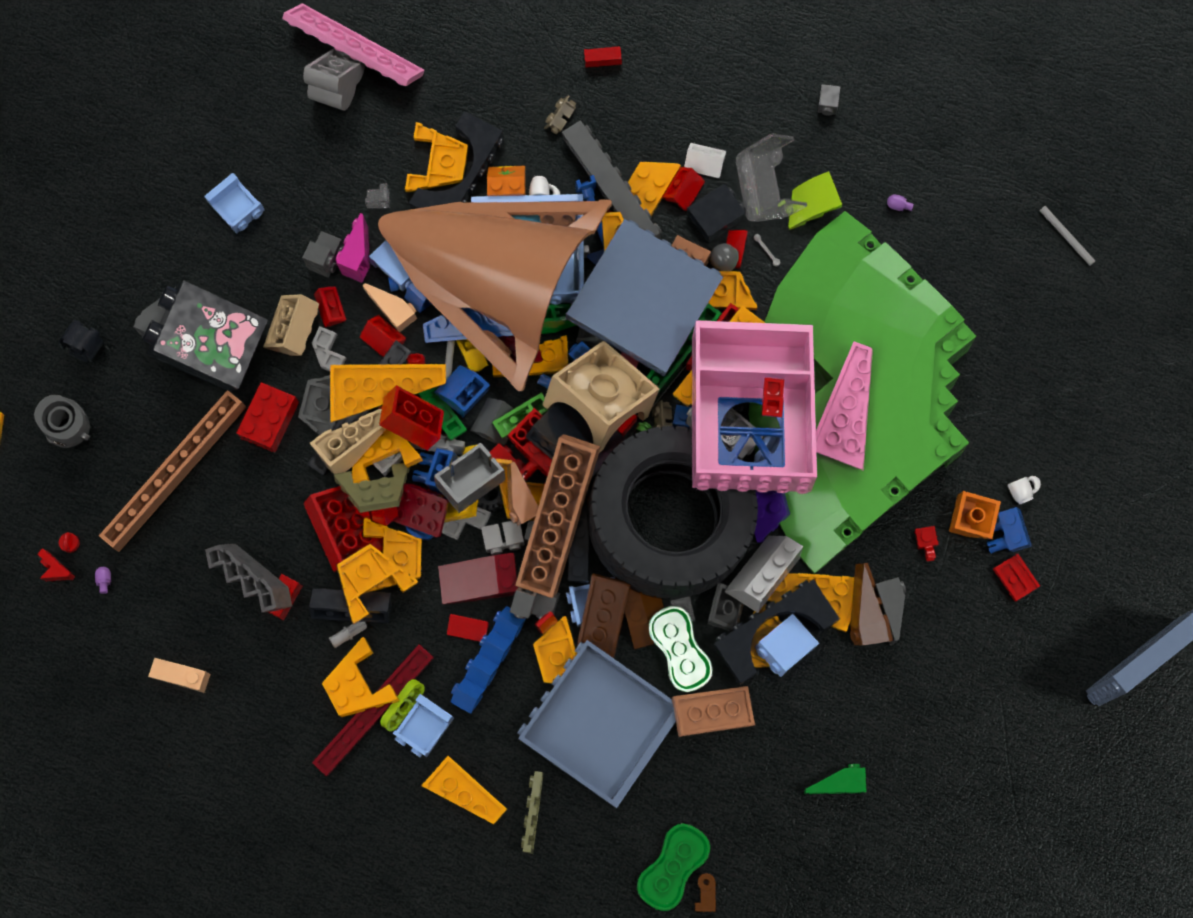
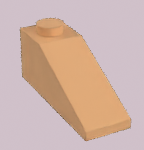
(393, 307)
(179, 675)

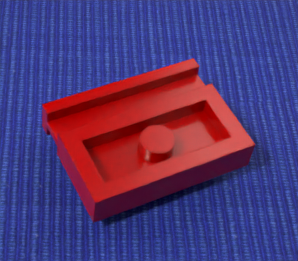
(1016, 577)

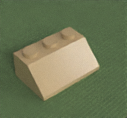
(291, 325)

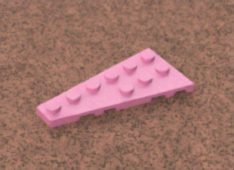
(844, 420)

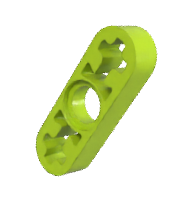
(390, 719)

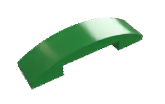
(451, 423)

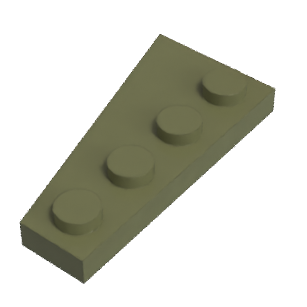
(533, 804)

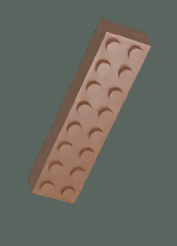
(557, 515)

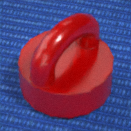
(415, 359)
(69, 542)

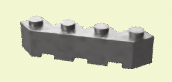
(253, 576)

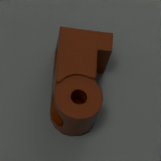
(707, 903)

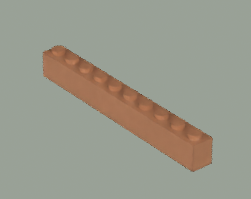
(172, 471)

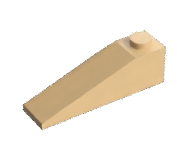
(347, 444)

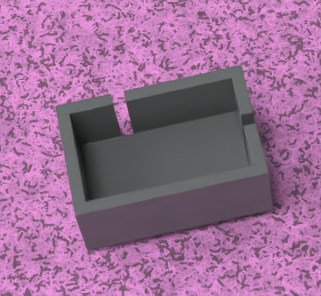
(471, 477)

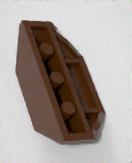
(638, 613)

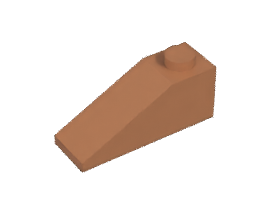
(520, 500)

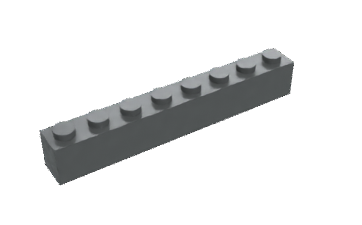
(607, 177)

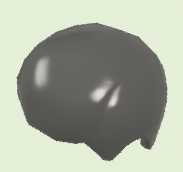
(724, 257)

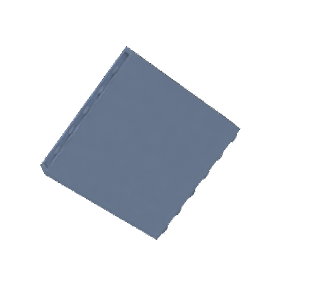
(644, 297)
(1143, 661)
(599, 723)

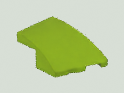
(820, 198)

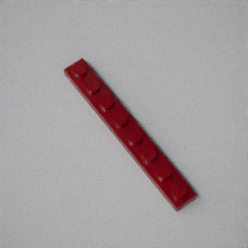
(365, 720)

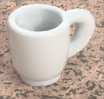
(540, 186)
(1022, 490)

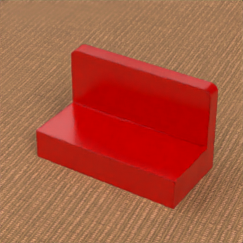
(684, 187)
(380, 335)

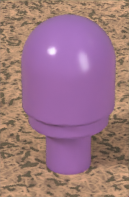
(899, 203)
(103, 579)

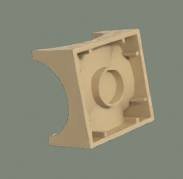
(603, 391)

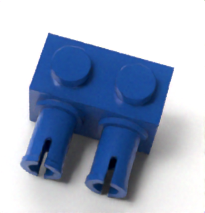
(437, 462)
(1014, 531)

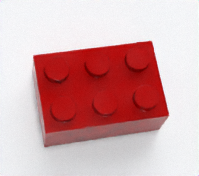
(267, 417)
(411, 418)

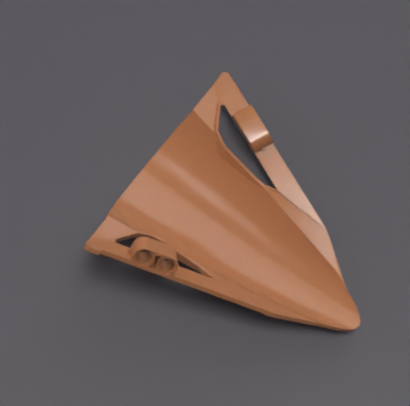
(493, 264)

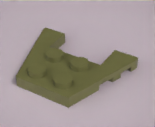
(376, 493)

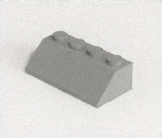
(765, 571)

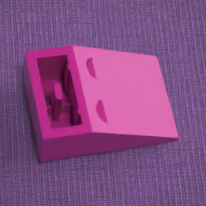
(354, 257)

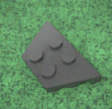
(316, 405)

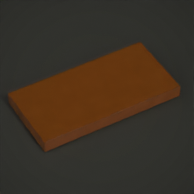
(604, 613)

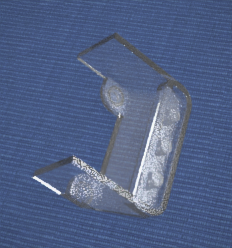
(759, 181)

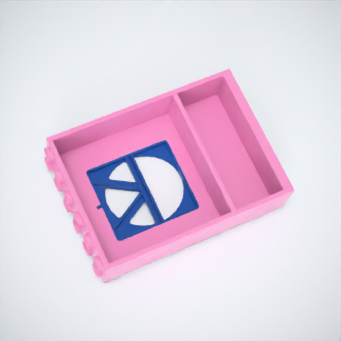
(731, 370)

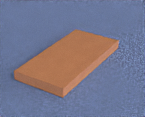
(713, 711)

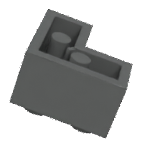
(321, 256)
(529, 602)

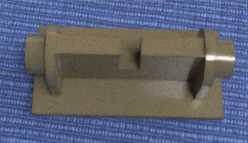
(555, 119)
(661, 412)

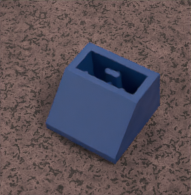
(463, 390)

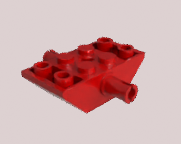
(537, 459)

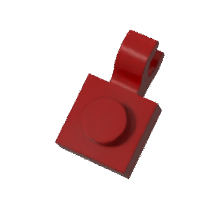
(926, 540)

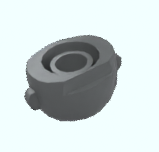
(52, 412)

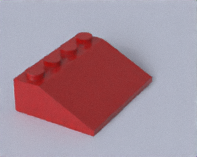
(338, 525)

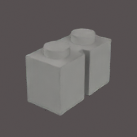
(493, 538)

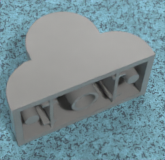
(333, 79)

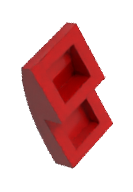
(773, 397)
(546, 622)

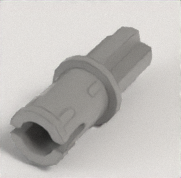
(347, 633)

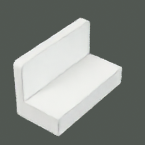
(705, 160)

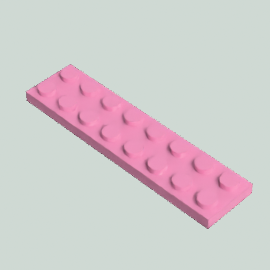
(353, 44)

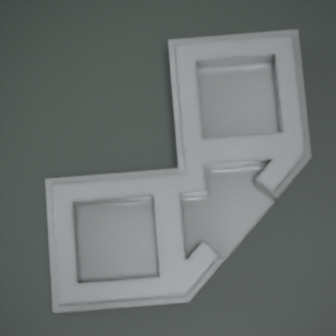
(322, 345)
(454, 528)

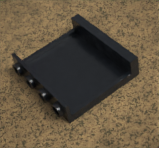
(568, 421)

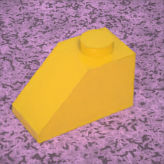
(473, 357)

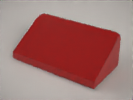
(602, 56)
(737, 239)
(329, 306)
(467, 627)

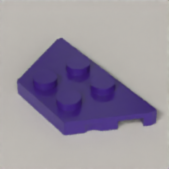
(771, 511)

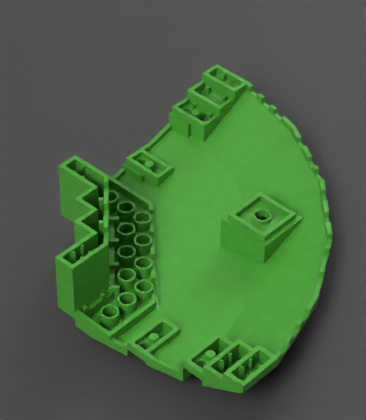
(915, 338)

